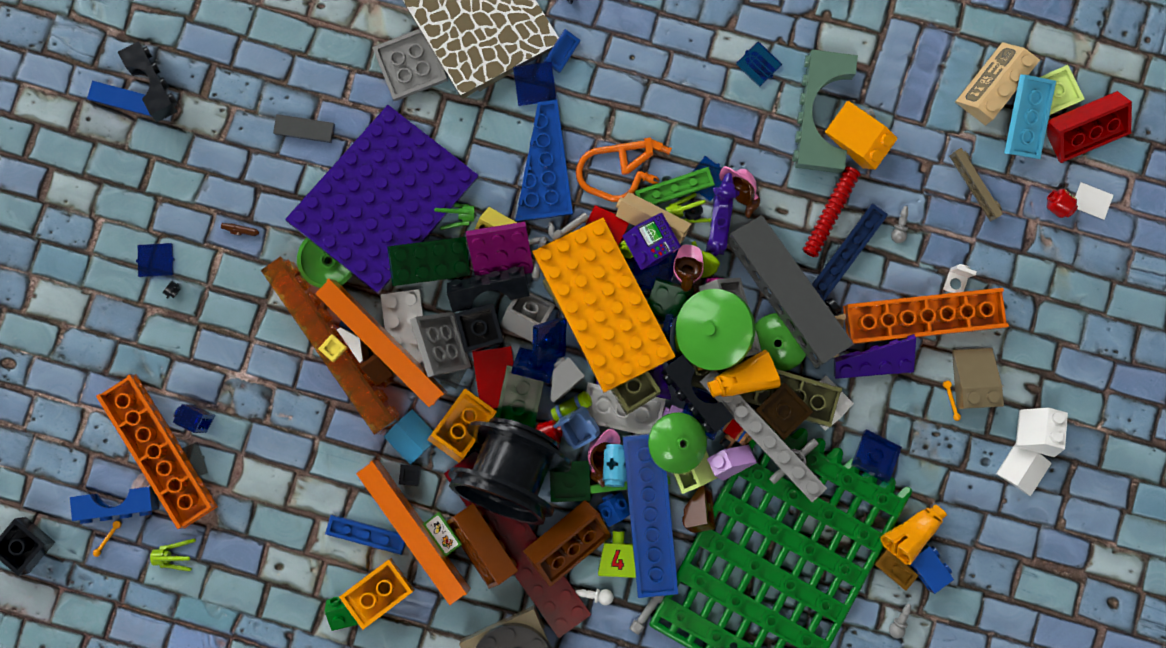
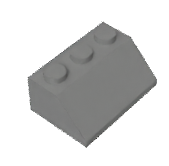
(565, 378)

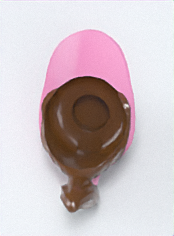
(747, 187)
(688, 266)
(596, 453)

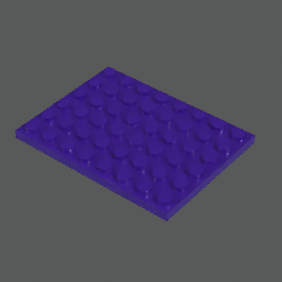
(381, 197)

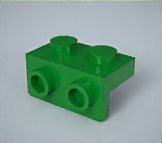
(338, 615)

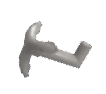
(583, 218)
(541, 241)

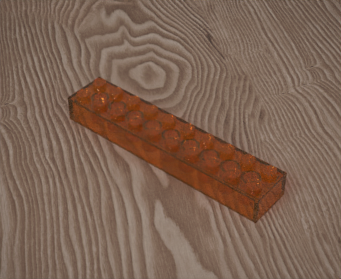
(317, 327)

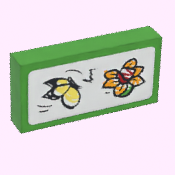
(442, 534)

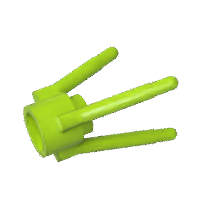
(677, 210)
(163, 557)

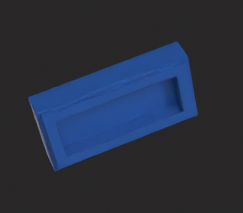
(562, 50)

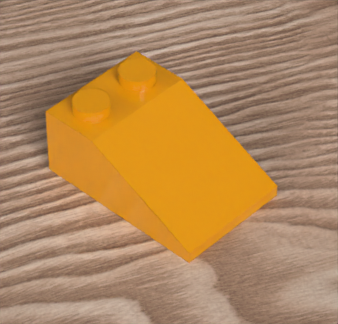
(861, 135)
(452, 432)
(376, 593)

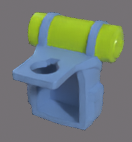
(576, 421)

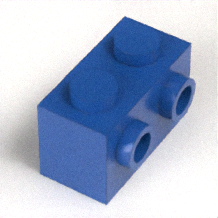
(931, 570)

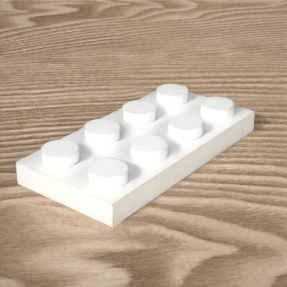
(397, 312)
(610, 414)

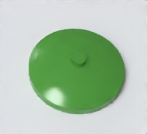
(715, 329)

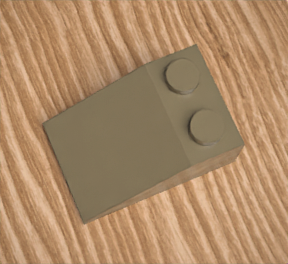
(976, 379)

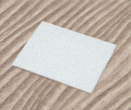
(1093, 200)

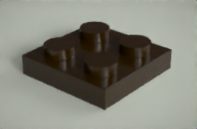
(784, 411)

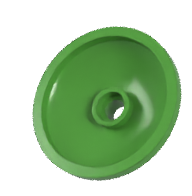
(313, 266)
(789, 353)
(666, 438)

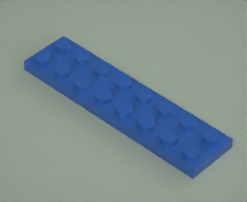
(649, 520)

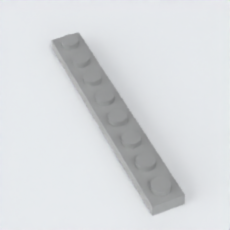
(770, 442)

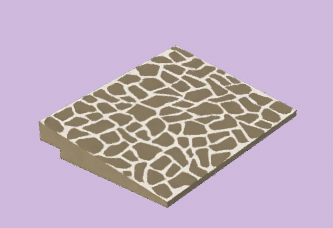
(482, 38)

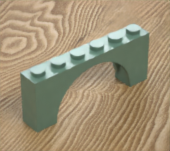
(812, 149)

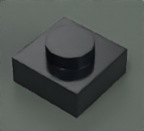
(409, 475)

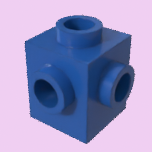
(613, 508)

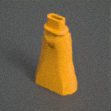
(749, 376)
(911, 536)

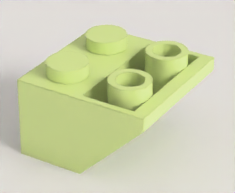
(696, 477)

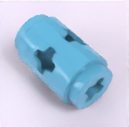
(614, 476)

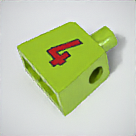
(617, 558)

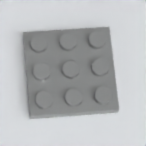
(409, 65)
(440, 343)

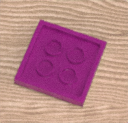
(500, 248)

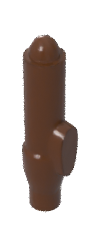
(239, 230)

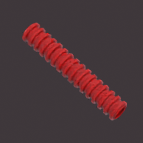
(831, 212)

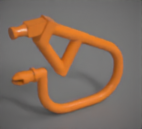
(649, 145)

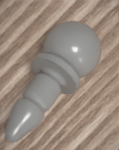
(899, 234)
(897, 629)

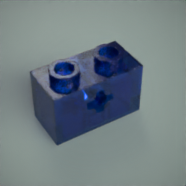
(193, 418)

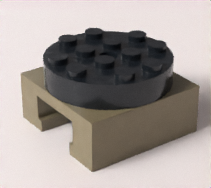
(516, 631)

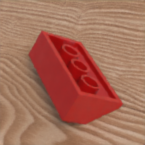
(1090, 126)

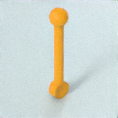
(947, 384)
(116, 525)

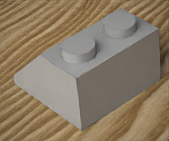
(525, 313)

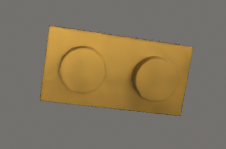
(896, 569)

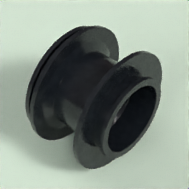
(510, 470)

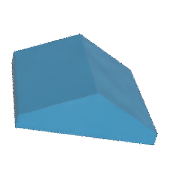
(410, 436)

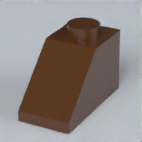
(378, 371)
(699, 511)

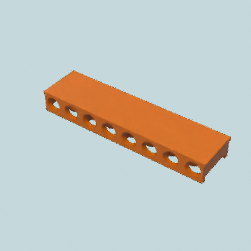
(925, 316)
(380, 342)
(157, 451)
(412, 531)

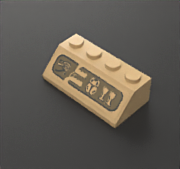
(996, 82)

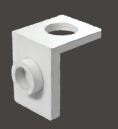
(960, 272)

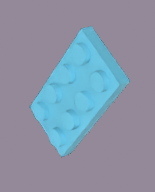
(1030, 116)

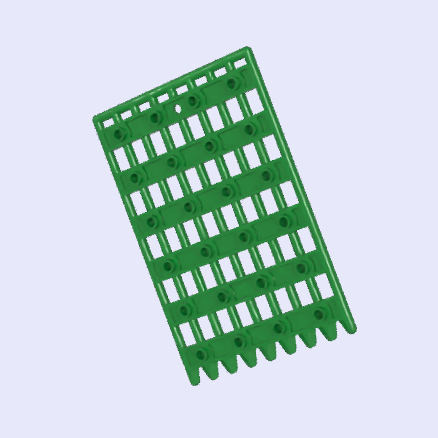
(828, 468)

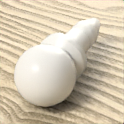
(604, 596)

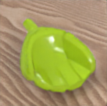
(710, 263)

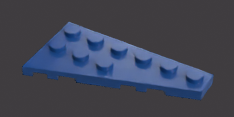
(545, 179)

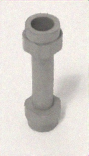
(638, 625)

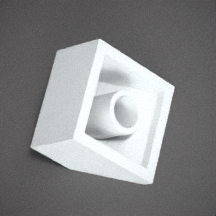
(1042, 430)

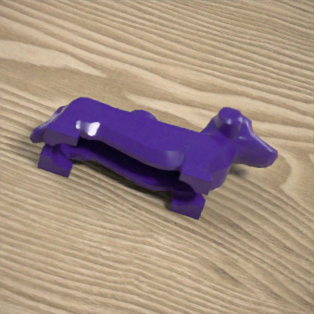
(721, 215)

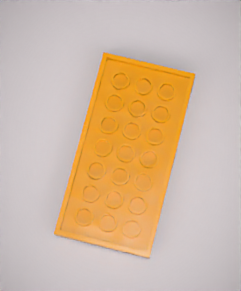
(603, 305)

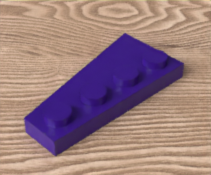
(882, 360)

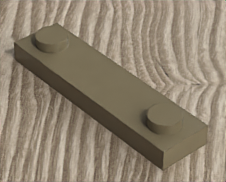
(962, 162)

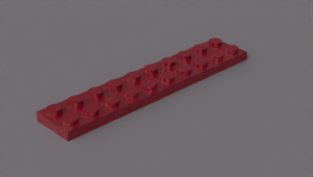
(557, 603)

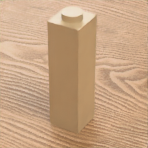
(637, 210)

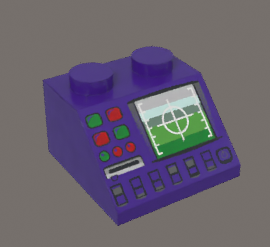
(651, 241)

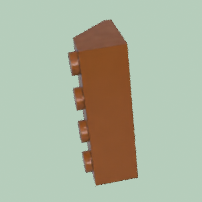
(567, 543)
(482, 546)

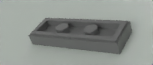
(304, 128)

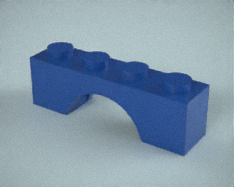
(91, 506)

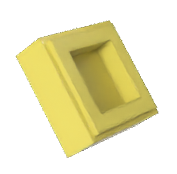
(332, 348)

